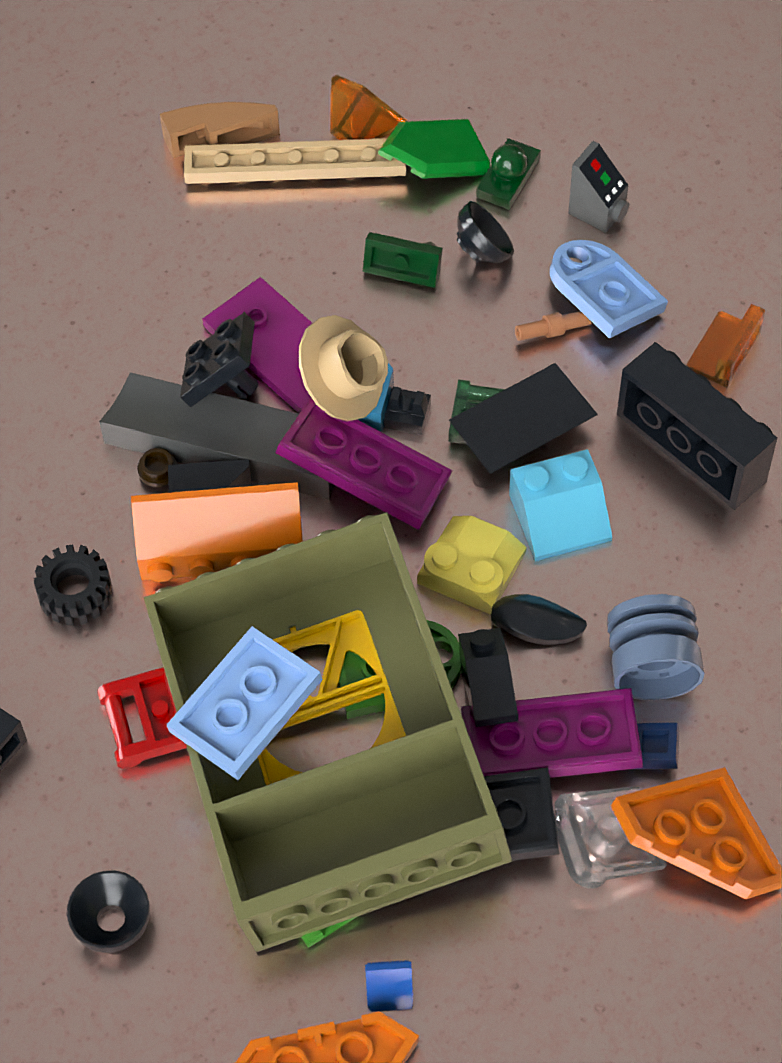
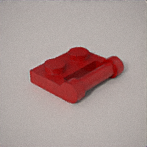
(155, 711)

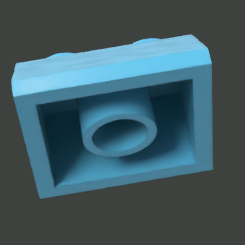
(560, 505)

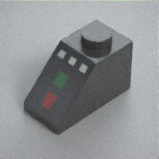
(597, 189)

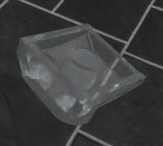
(595, 841)

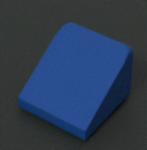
(389, 986)

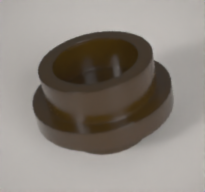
(154, 467)

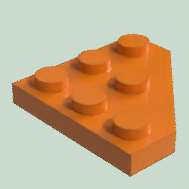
(704, 830)
(363, 1040)

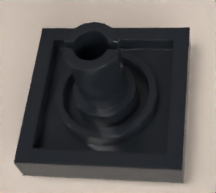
(220, 361)

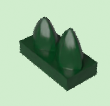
(402, 259)

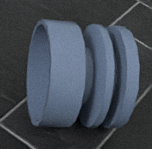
(655, 647)

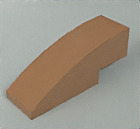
(218, 124)

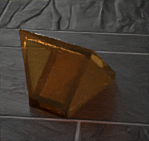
(359, 112)

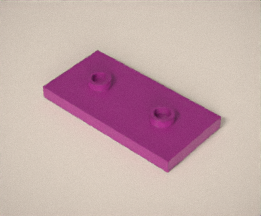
(275, 338)
(365, 463)
(562, 733)

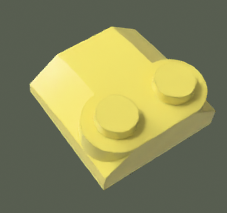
(472, 562)

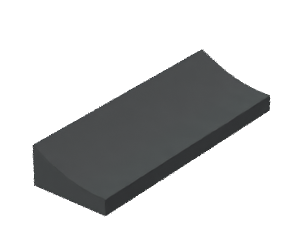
(213, 430)

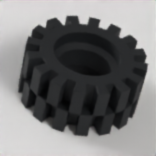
(67, 565)

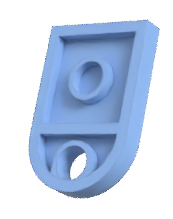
(604, 286)

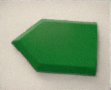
(437, 148)

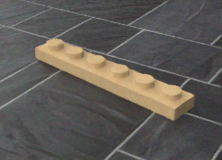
(288, 161)

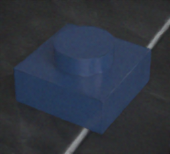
(659, 745)

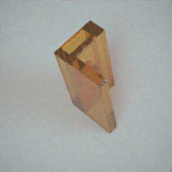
(726, 345)

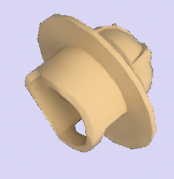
(342, 367)

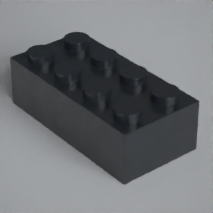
(696, 425)

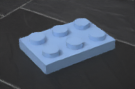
(244, 702)

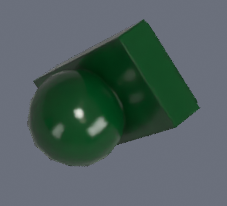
(508, 173)

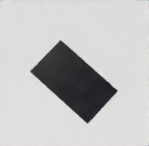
(522, 417)

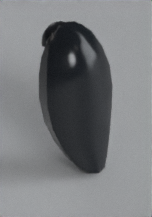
(537, 619)

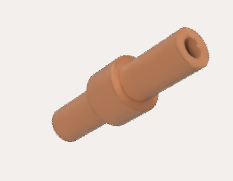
(551, 325)

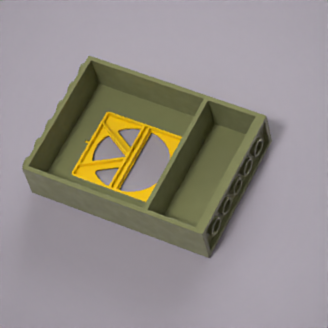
(364, 827)

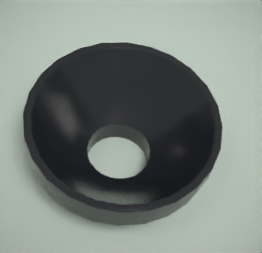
(482, 235)
(102, 893)

